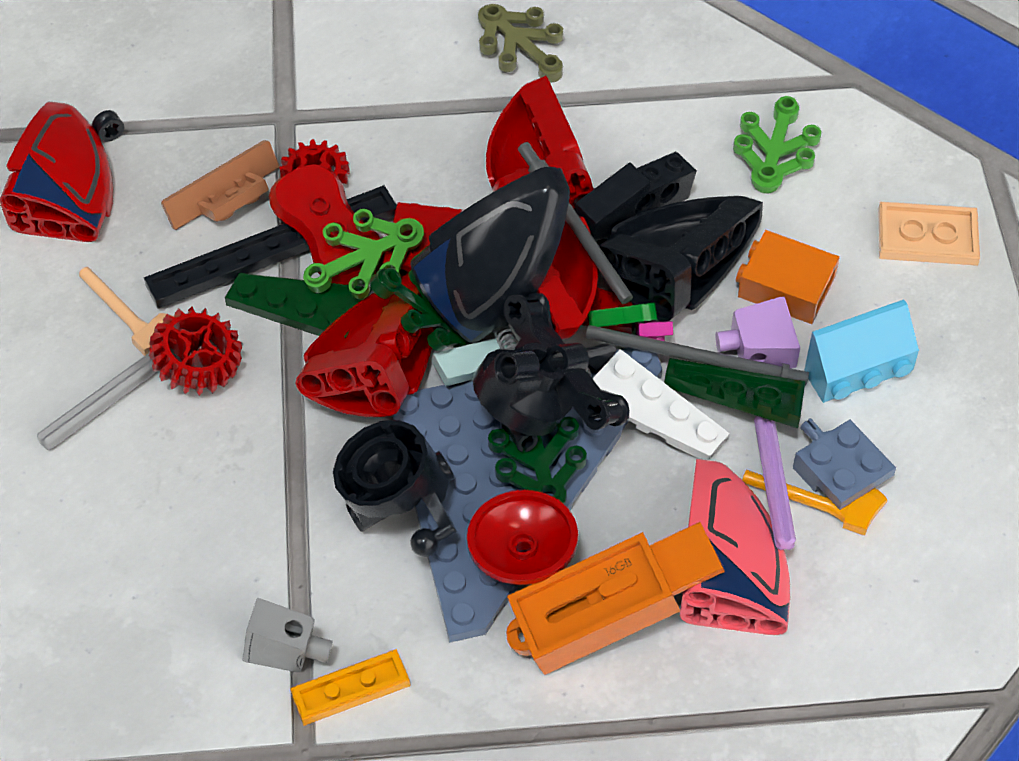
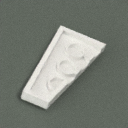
(660, 408)

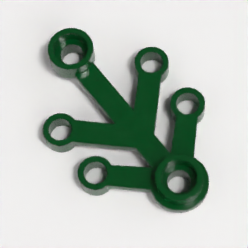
(388, 282)
(540, 460)

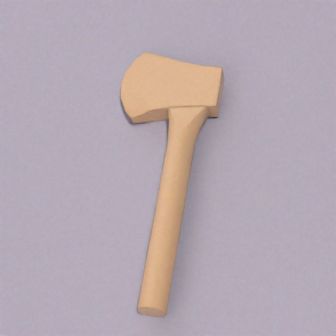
(141, 330)

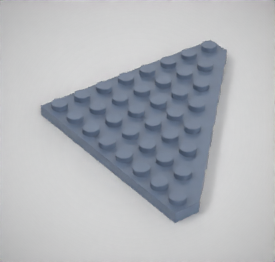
(459, 429)

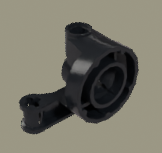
(542, 376)

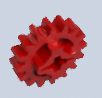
(317, 155)

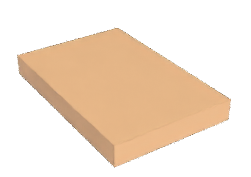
(928, 233)

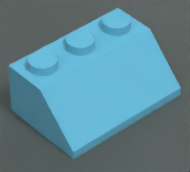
(862, 351)

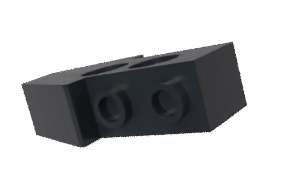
(635, 191)

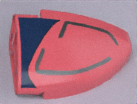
(756, 578)

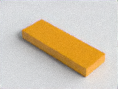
(350, 687)

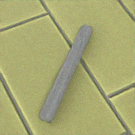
(97, 402)

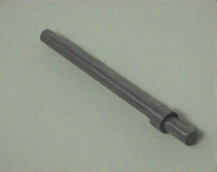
(582, 234)

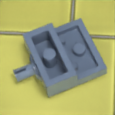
(841, 462)

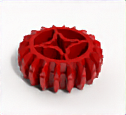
(204, 366)

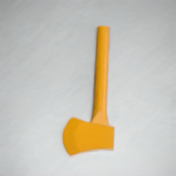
(855, 516)

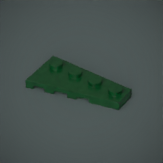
(291, 301)
(746, 391)

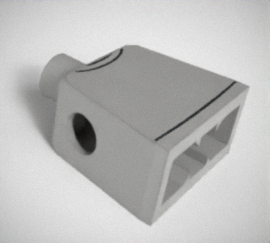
(282, 638)

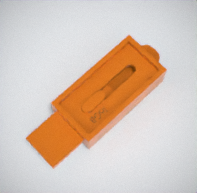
(608, 596)

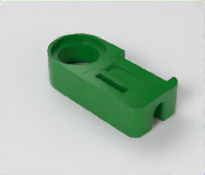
(622, 315)

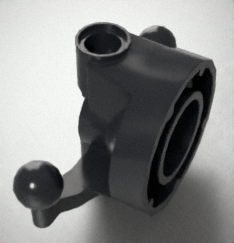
(388, 473)

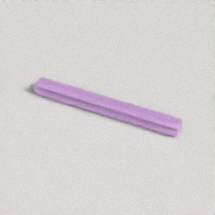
(775, 483)

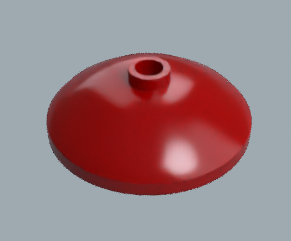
(518, 523)

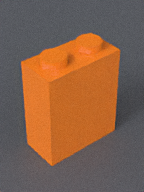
(787, 270)

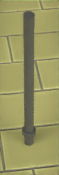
(692, 353)

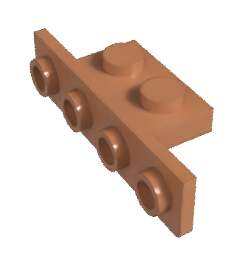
(224, 188)

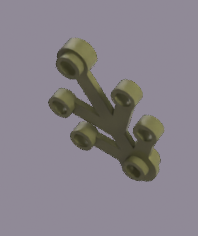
(496, 18)

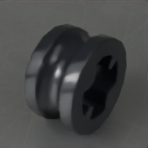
(114, 129)

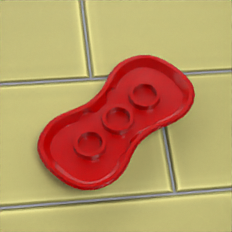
(311, 200)

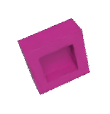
(654, 329)

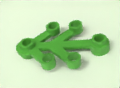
(768, 175)
(367, 251)

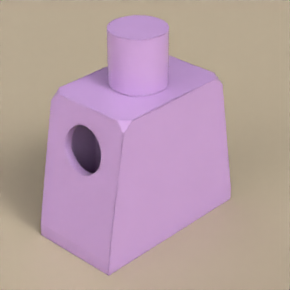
(762, 334)

